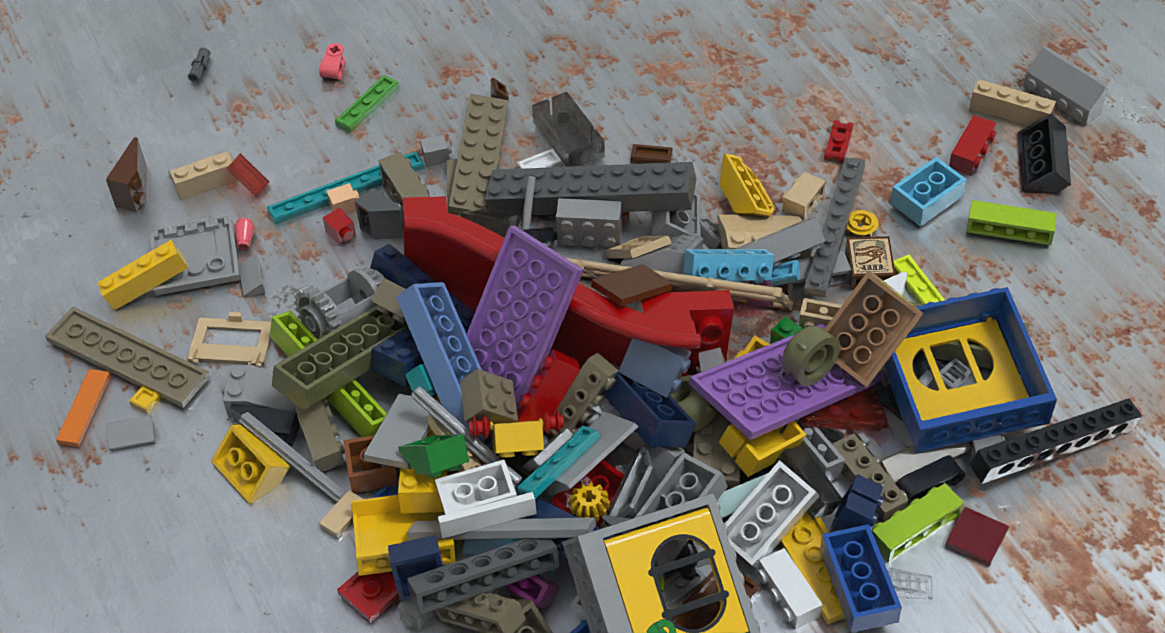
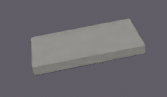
(402, 425)

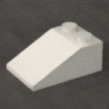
(475, 487)

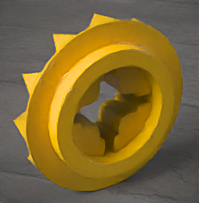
(857, 217)

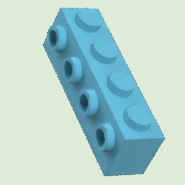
(729, 264)

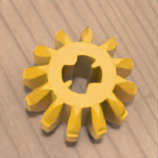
(589, 502)

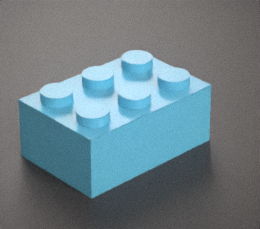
(928, 191)

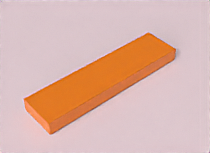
(83, 408)

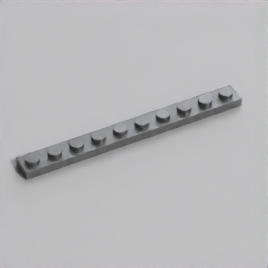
(834, 227)

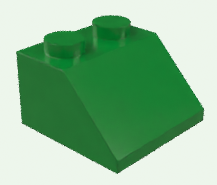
(436, 454)

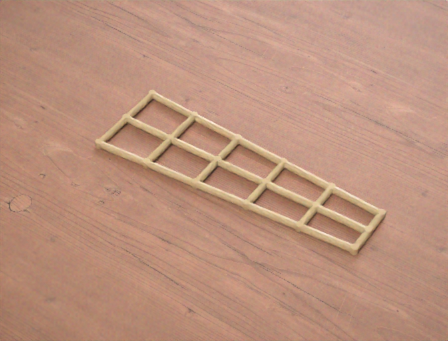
(690, 283)

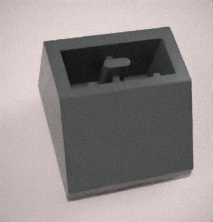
(379, 215)

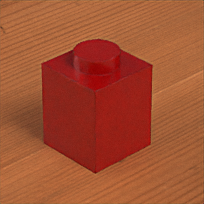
(339, 226)

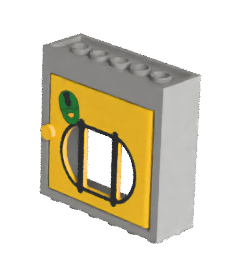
(621, 583)

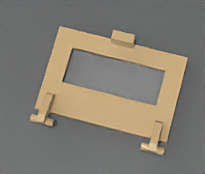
(230, 341)

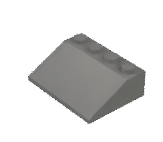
(670, 257)
(612, 432)

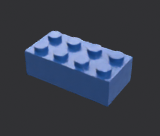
(860, 578)

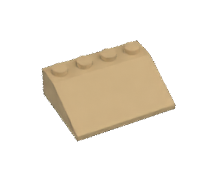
(742, 229)

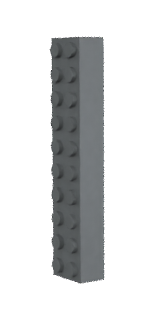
(635, 185)

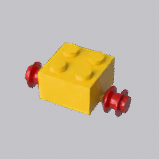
(517, 436)

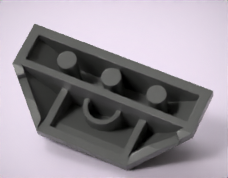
(635, 486)

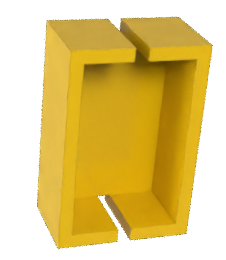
(763, 450)

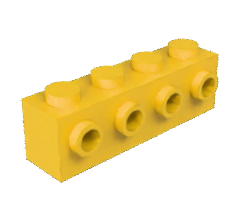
(142, 275)

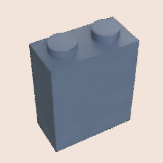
(655, 366)

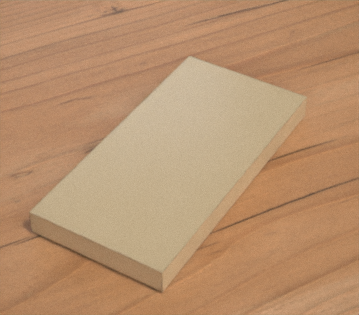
(637, 247)

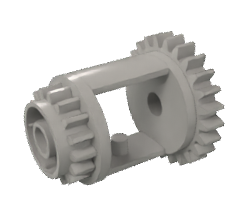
(319, 308)

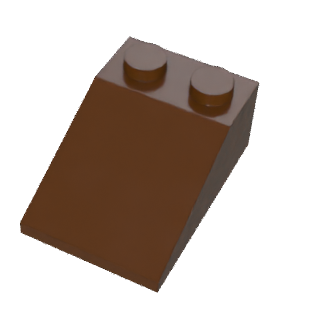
(129, 178)

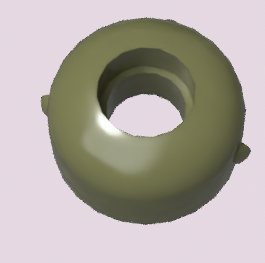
(810, 355)
(694, 404)

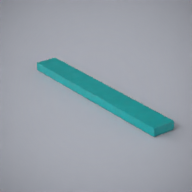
(318, 197)

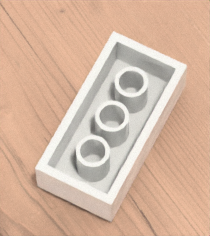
(769, 513)

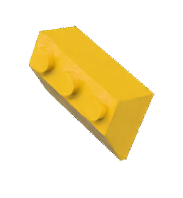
(249, 463)

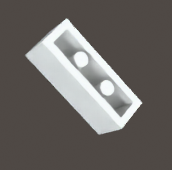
(789, 588)

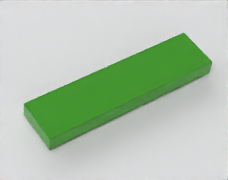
(367, 103)

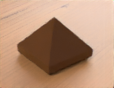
(498, 89)

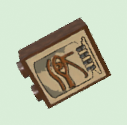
(869, 255)

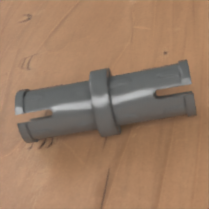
(202, 57)

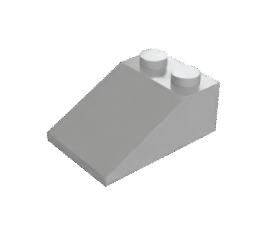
(253, 387)

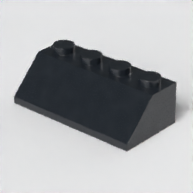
(1044, 156)

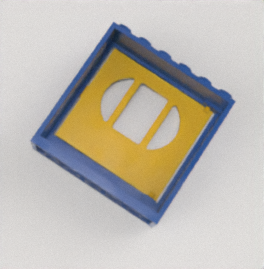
(978, 409)

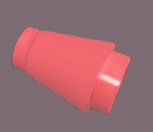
(243, 231)

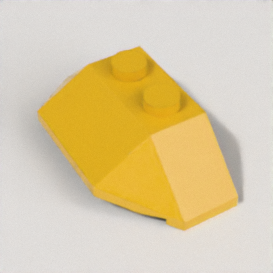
(743, 188)

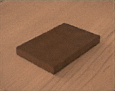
(631, 285)

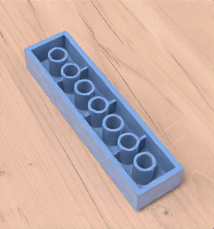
(441, 343)

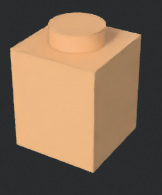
(343, 198)

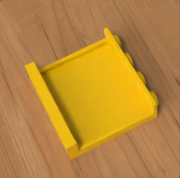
(381, 524)

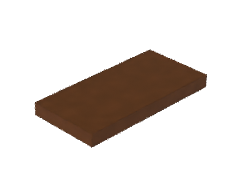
(706, 614)

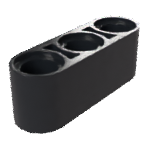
(919, 482)

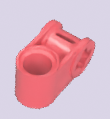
(333, 62)

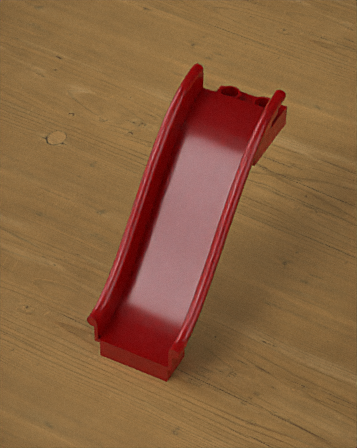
(464, 256)

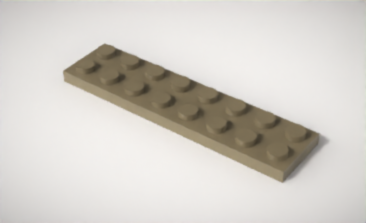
(477, 152)
(128, 356)

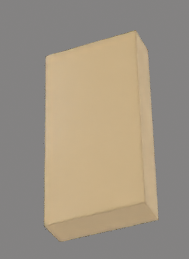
(340, 516)

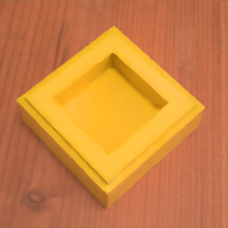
(145, 399)

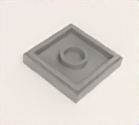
(549, 449)

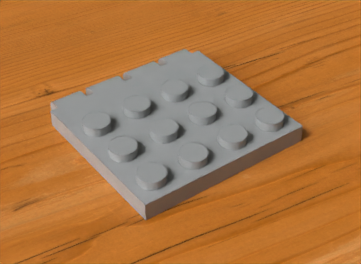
(208, 253)

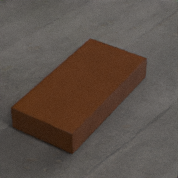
(650, 154)

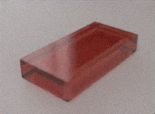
(247, 174)

